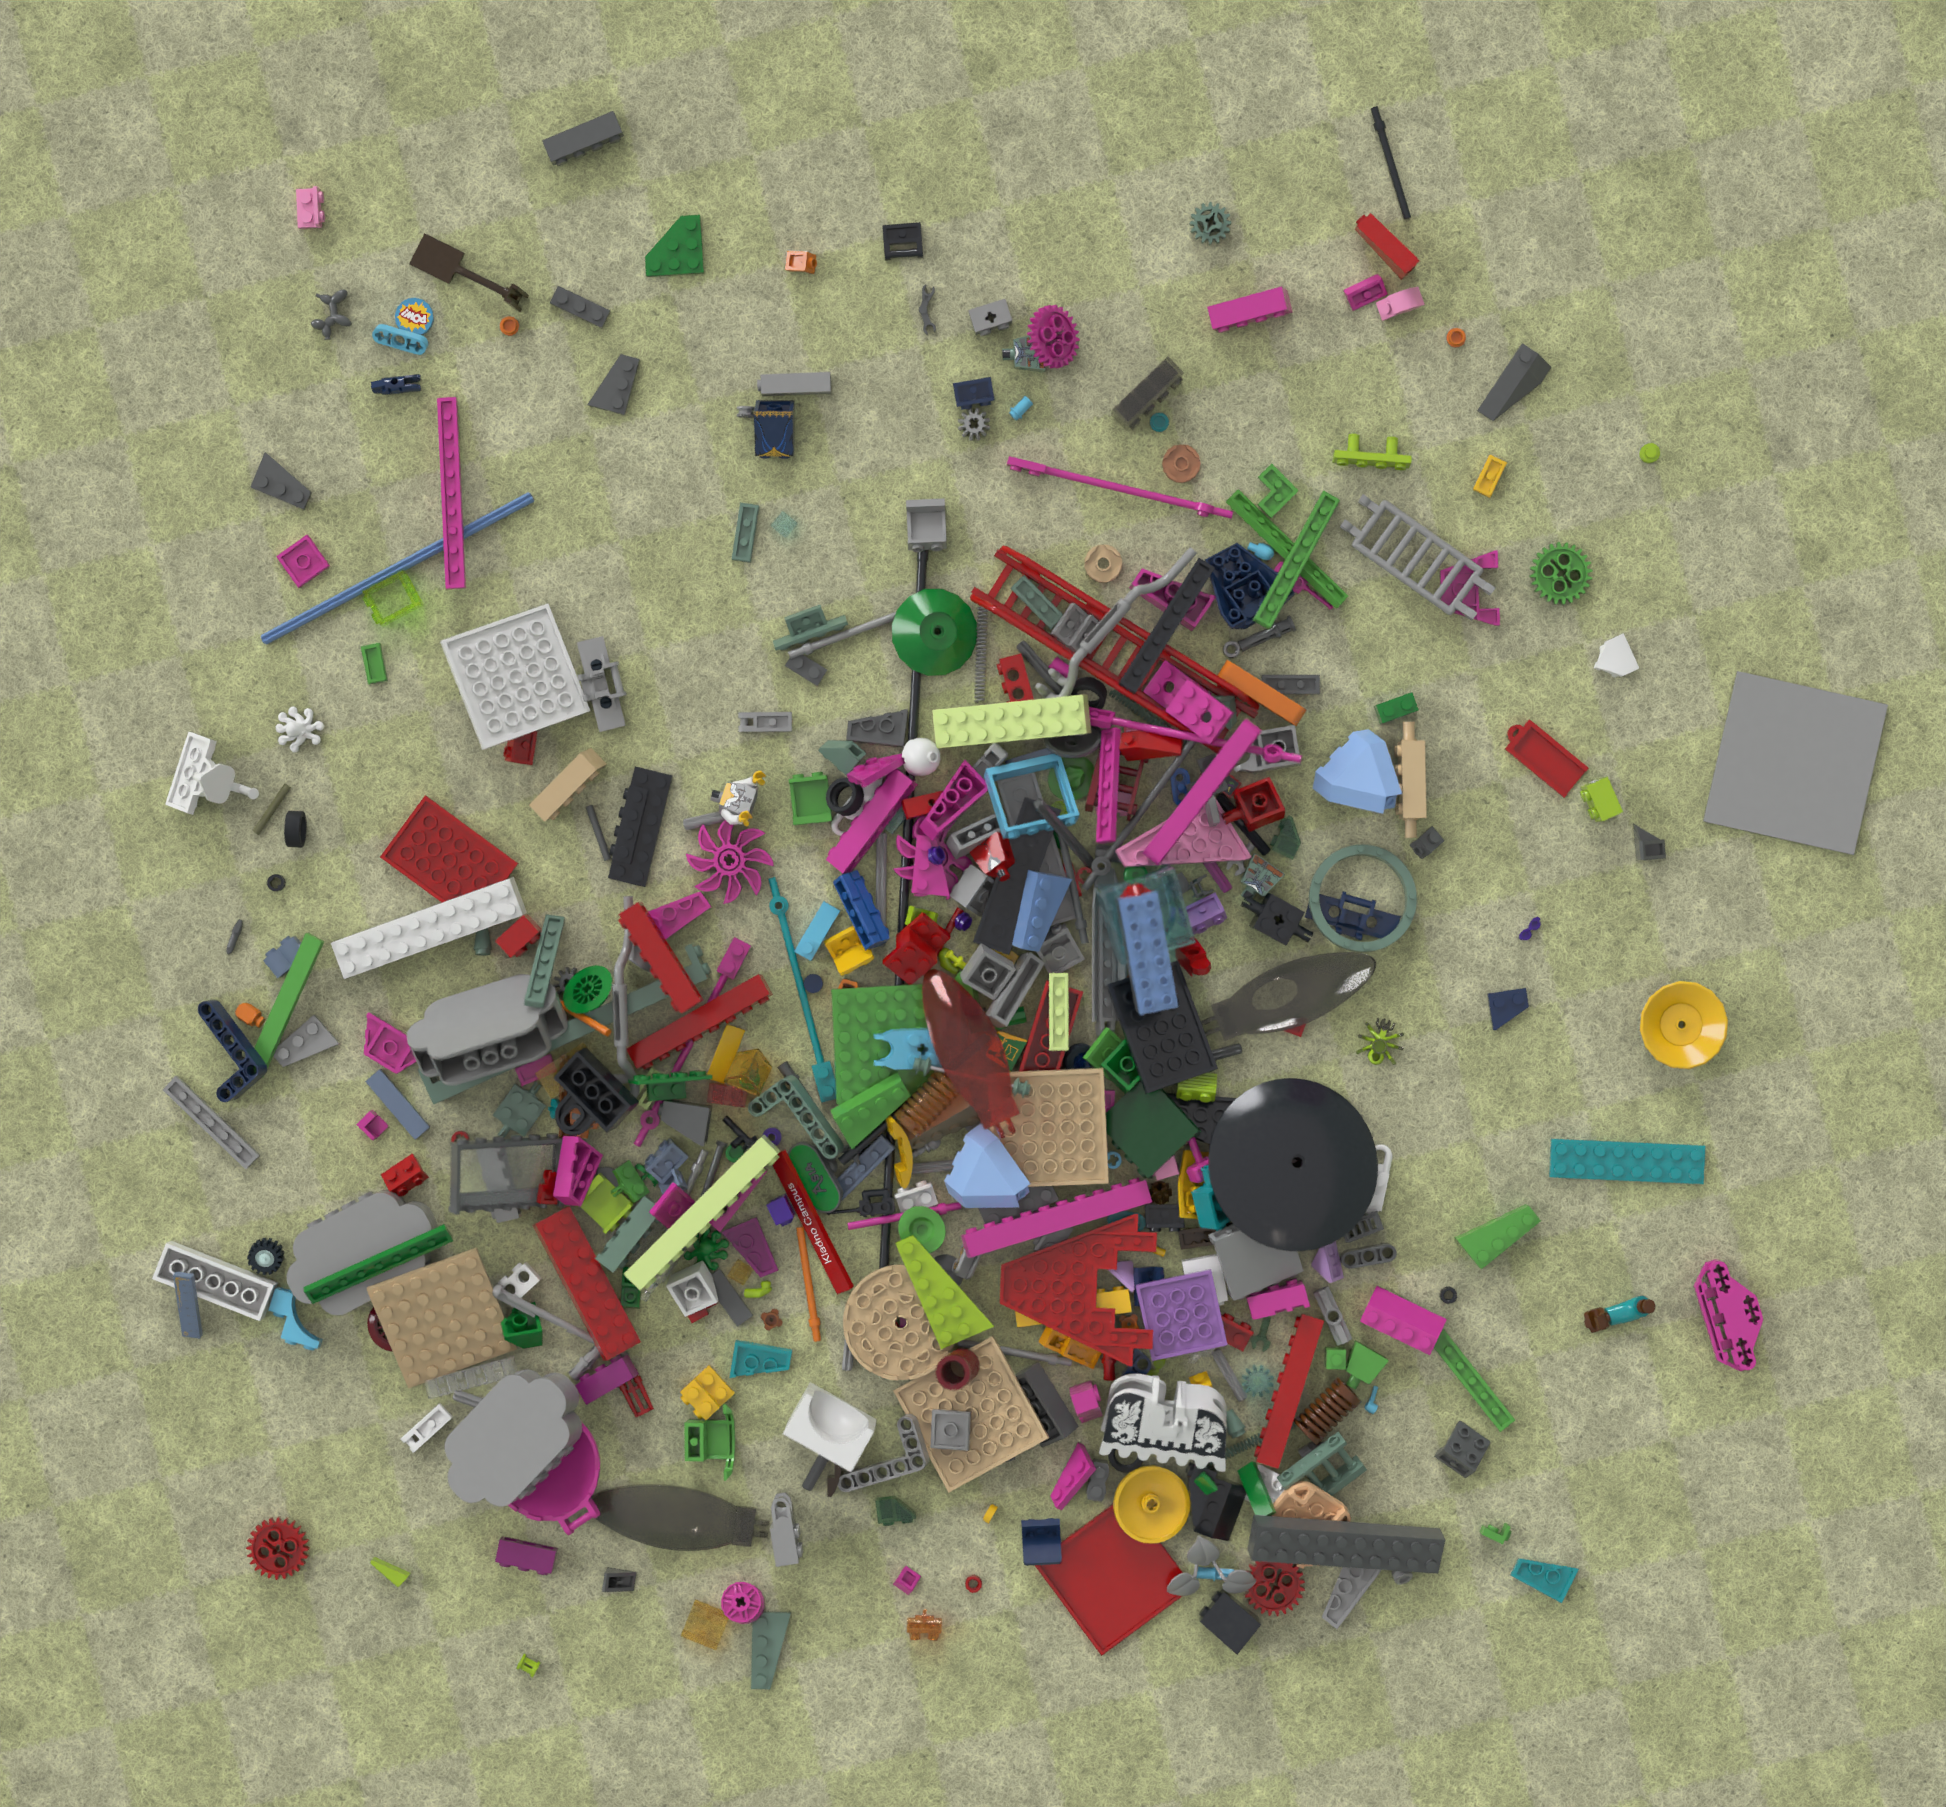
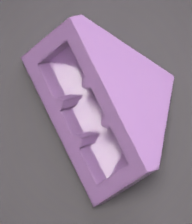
(1328, 1263)
(1125, 1273)

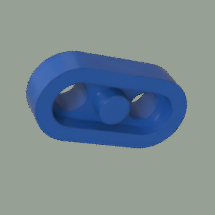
(1179, 787)

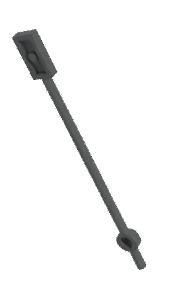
(1139, 813)

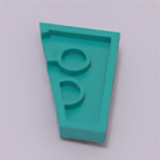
(758, 1358)
(1545, 1577)

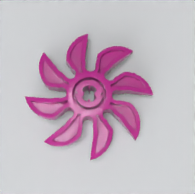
(908, 851)
(734, 884)

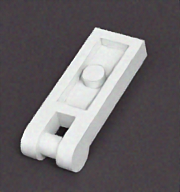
(427, 1427)

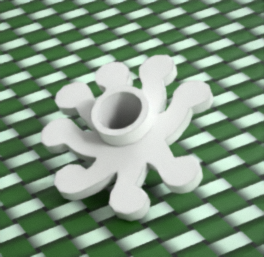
(298, 729)

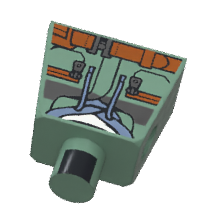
(1023, 356)
(1259, 877)

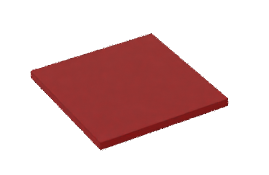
(1111, 1580)

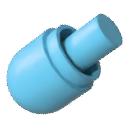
(1262, 550)

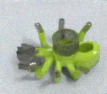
(1379, 1045)

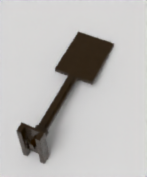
(444, 261)

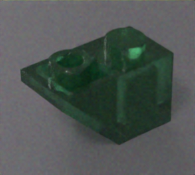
(1287, 840)
(892, 1509)

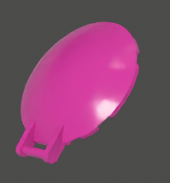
(566, 1488)

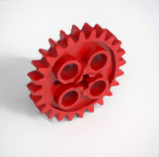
(269, 1562)
(1289, 1590)

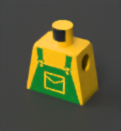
(1012, 1046)

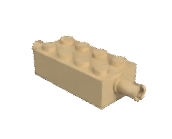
(1411, 778)

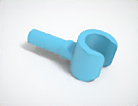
(1370, 1406)

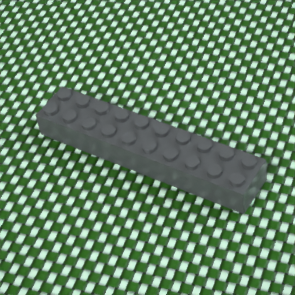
(1345, 1544)

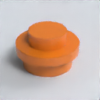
(509, 326)
(1456, 337)

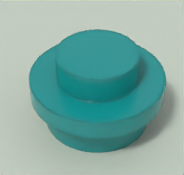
(1159, 422)

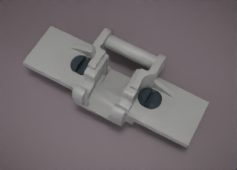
(595, 687)

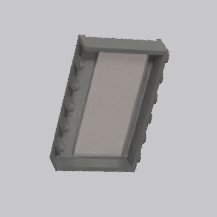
(501, 1172)

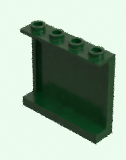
(1148, 1128)

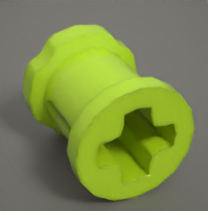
(530, 1662)

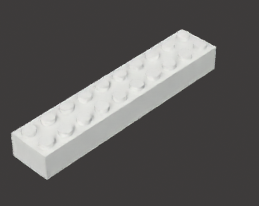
(428, 928)

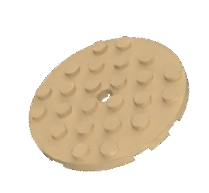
(872, 1330)

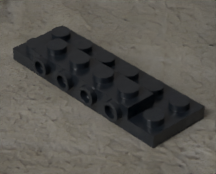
(639, 826)

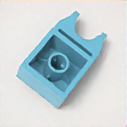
(904, 1048)

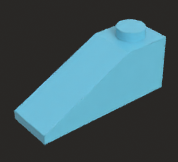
(817, 931)

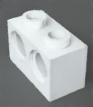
(520, 1285)

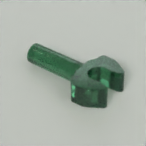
(1262, 1335)

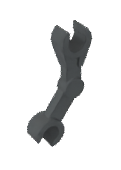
(923, 308)

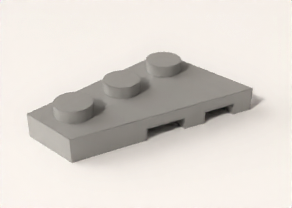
(304, 1042)

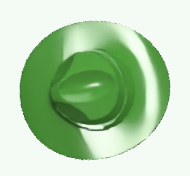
(1079, 775)
(924, 1225)

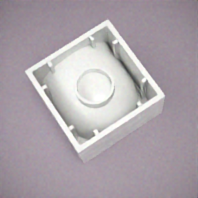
(830, 1427)

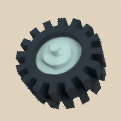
(265, 1256)

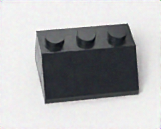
(1221, 1510)

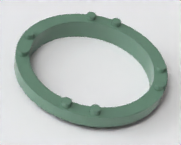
(1404, 876)

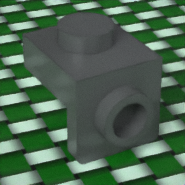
(1427, 842)

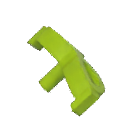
(1158, 1365)

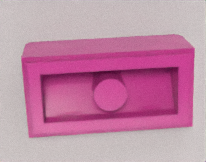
(1365, 292)

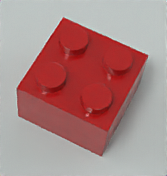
(519, 936)

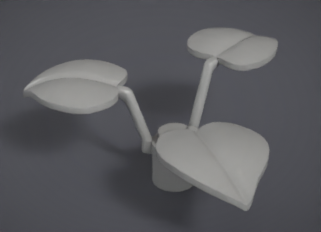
(1203, 1553)

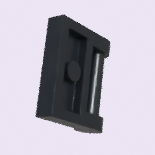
(902, 234)

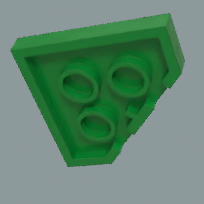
(678, 250)

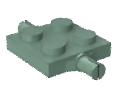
(519, 1110)

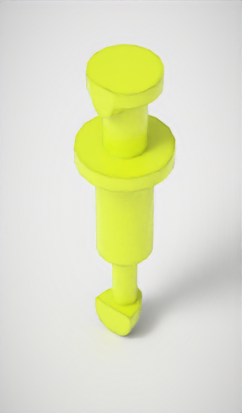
(957, 961)

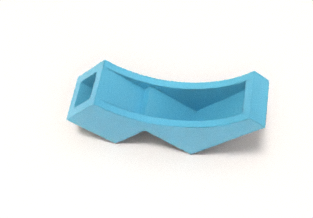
(293, 1332)

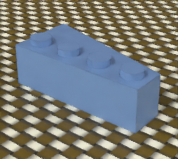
(1038, 908)

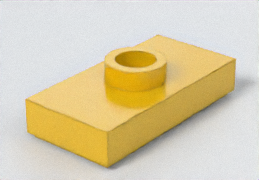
(1489, 476)

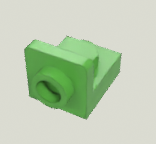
(1492, 1532)

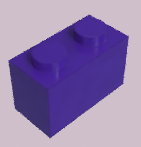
(781, 1210)

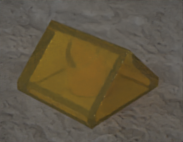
(749, 1071)

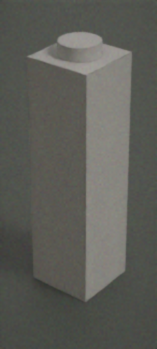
(795, 384)

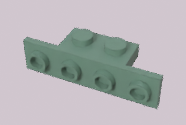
(807, 625)

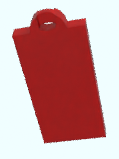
(1545, 757)

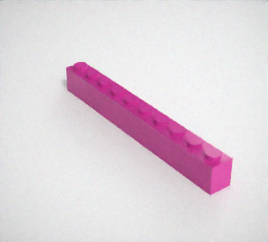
(1056, 1218)

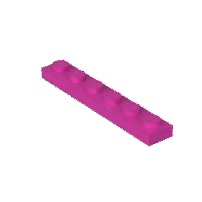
(1108, 785)

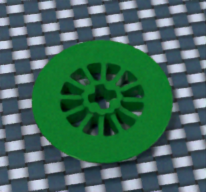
(585, 987)

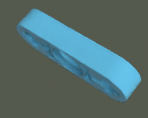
(412, 348)

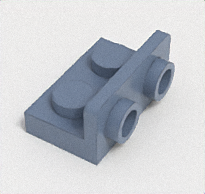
(665, 1159)

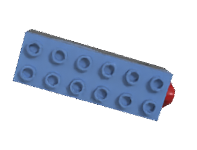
(1146, 949)

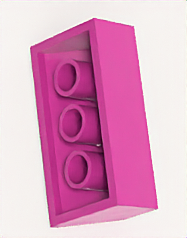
(1403, 1320)

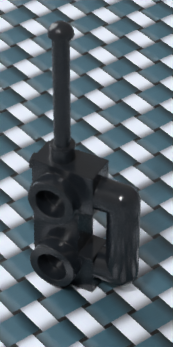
(866, 1208)

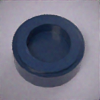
(813, 983)

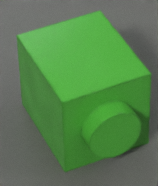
(1335, 1358)

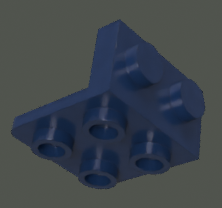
(1041, 1541)

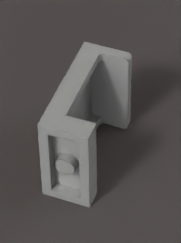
(926, 525)

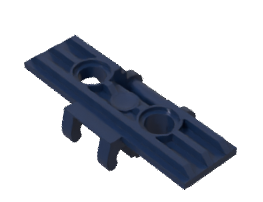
(1352, 922)

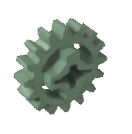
(1218, 226)

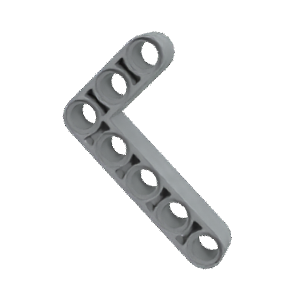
(891, 1464)

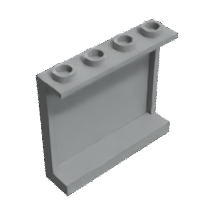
(1249, 1264)

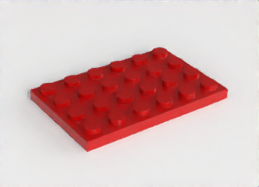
(445, 854)

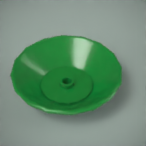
(915, 636)

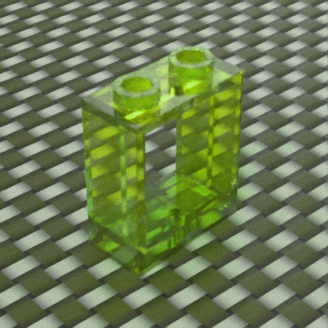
(410, 590)

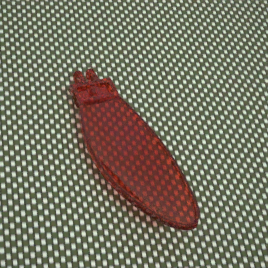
(969, 1049)

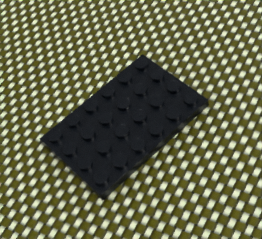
(1164, 1043)

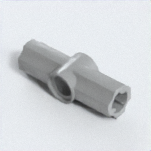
(1338, 1326)

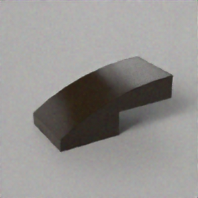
(832, 1480)

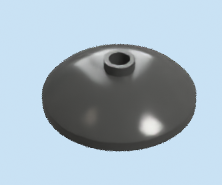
(1075, 745)

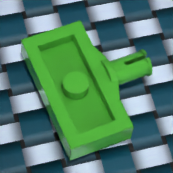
(629, 1182)

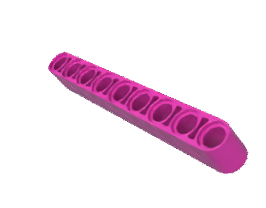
(1202, 791)

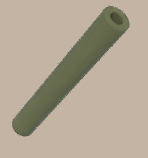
(271, 809)

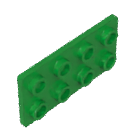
(667, 1087)

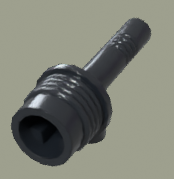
(742, 1136)

